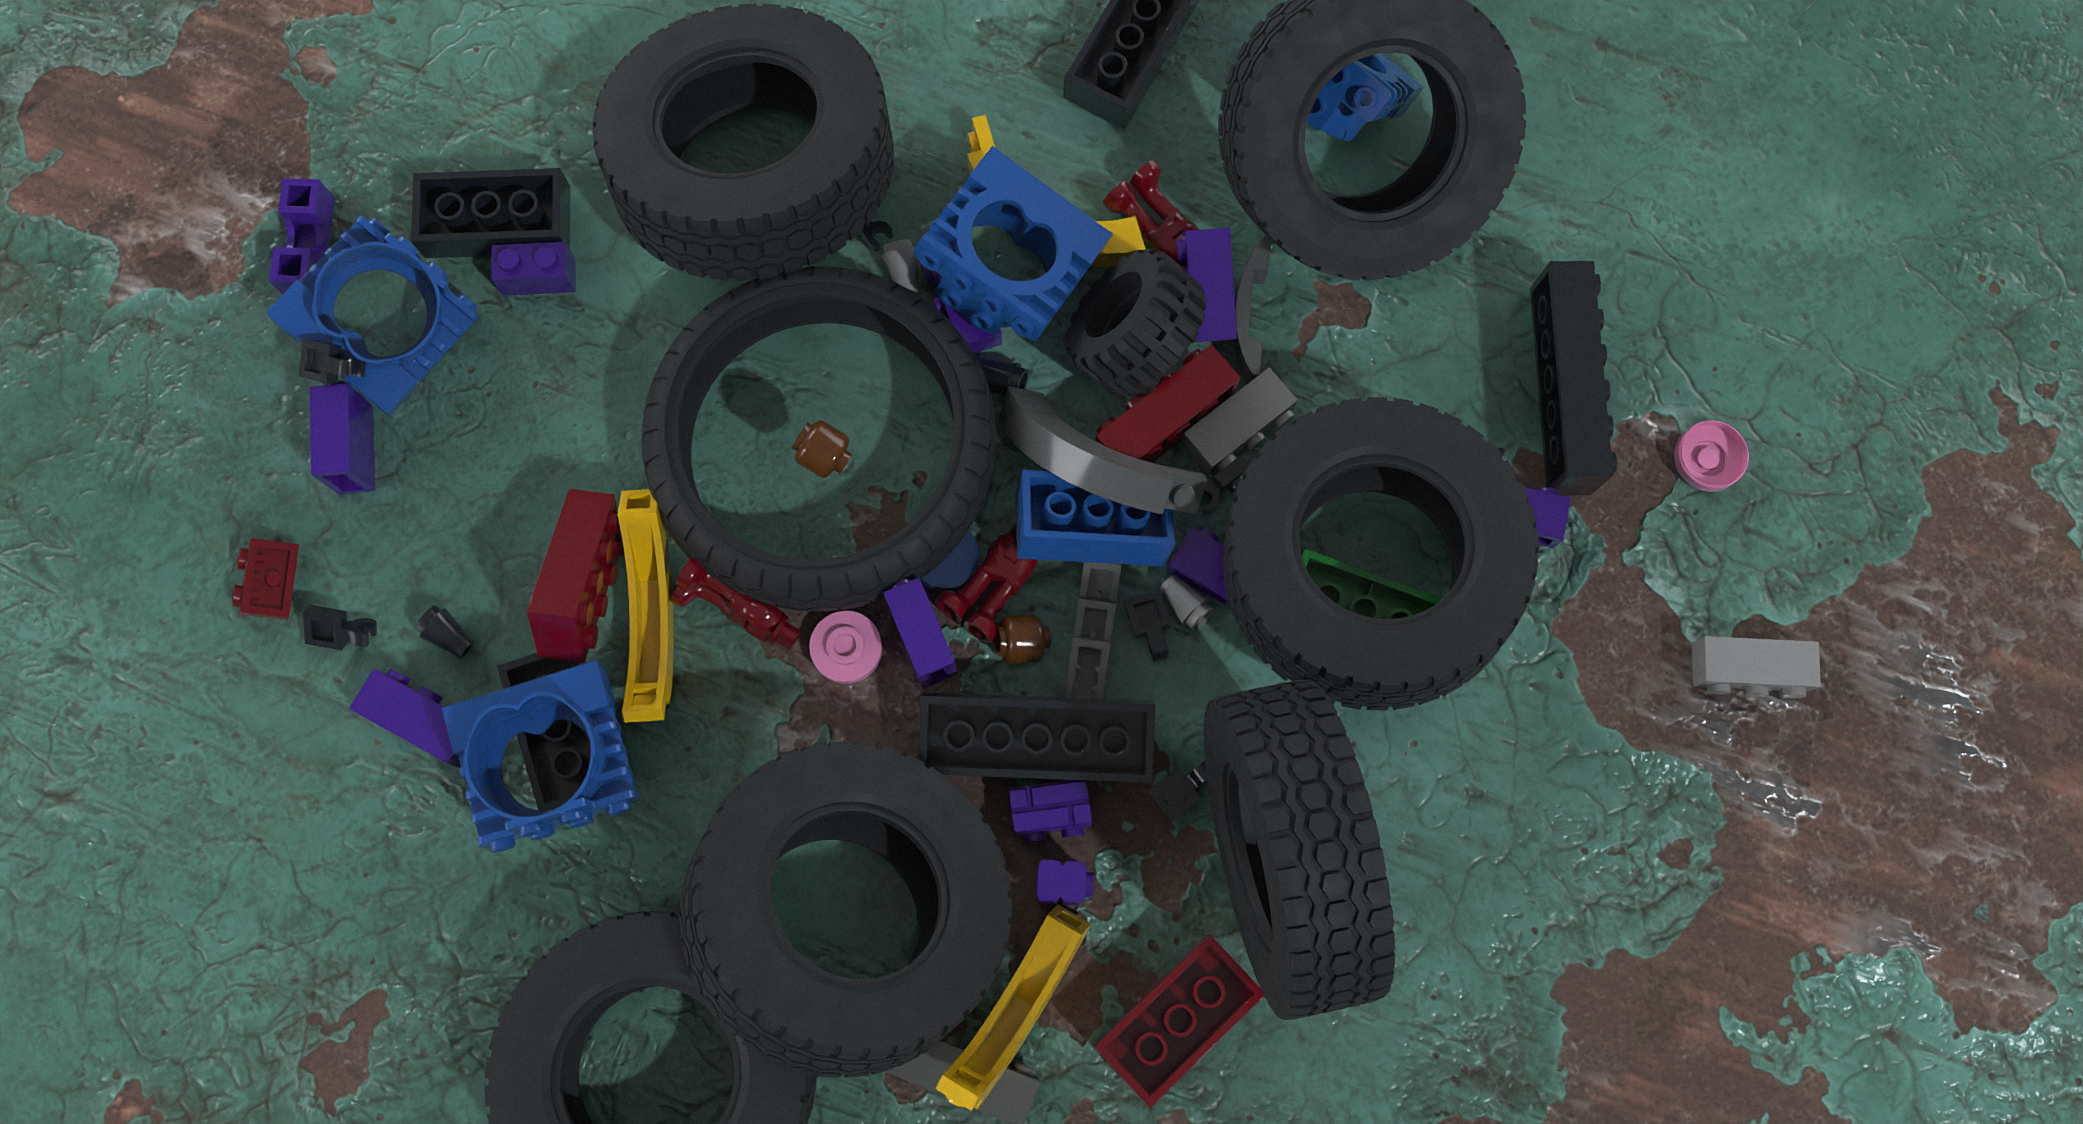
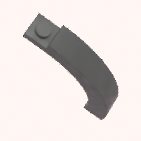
(1091, 465)

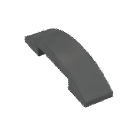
(1249, 350)

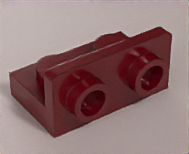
(266, 580)

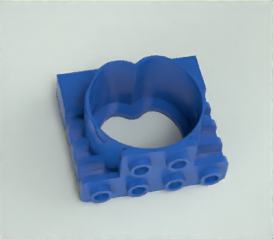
(1363, 93)
(1035, 218)
(308, 311)
(486, 724)

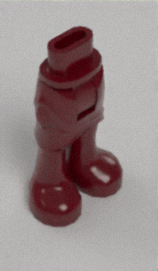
(1145, 185)
(999, 567)
(756, 618)

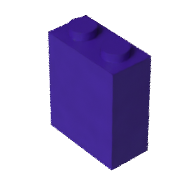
(342, 438)
(920, 632)

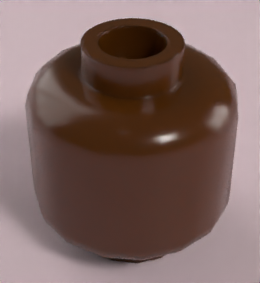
(822, 449)
(1021, 639)

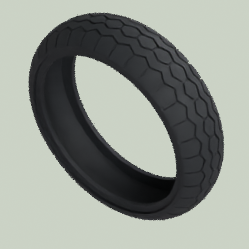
(791, 301)

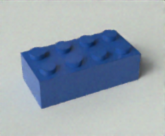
(1079, 526)

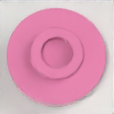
(1711, 456)
(845, 647)

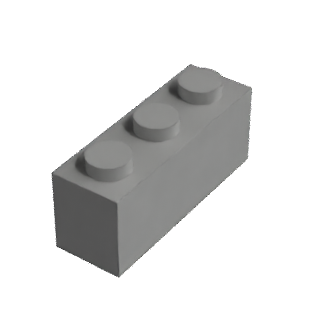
(1240, 422)
(1756, 666)

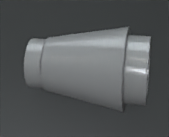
(901, 263)
(1188, 603)

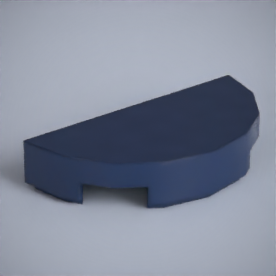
(956, 567)

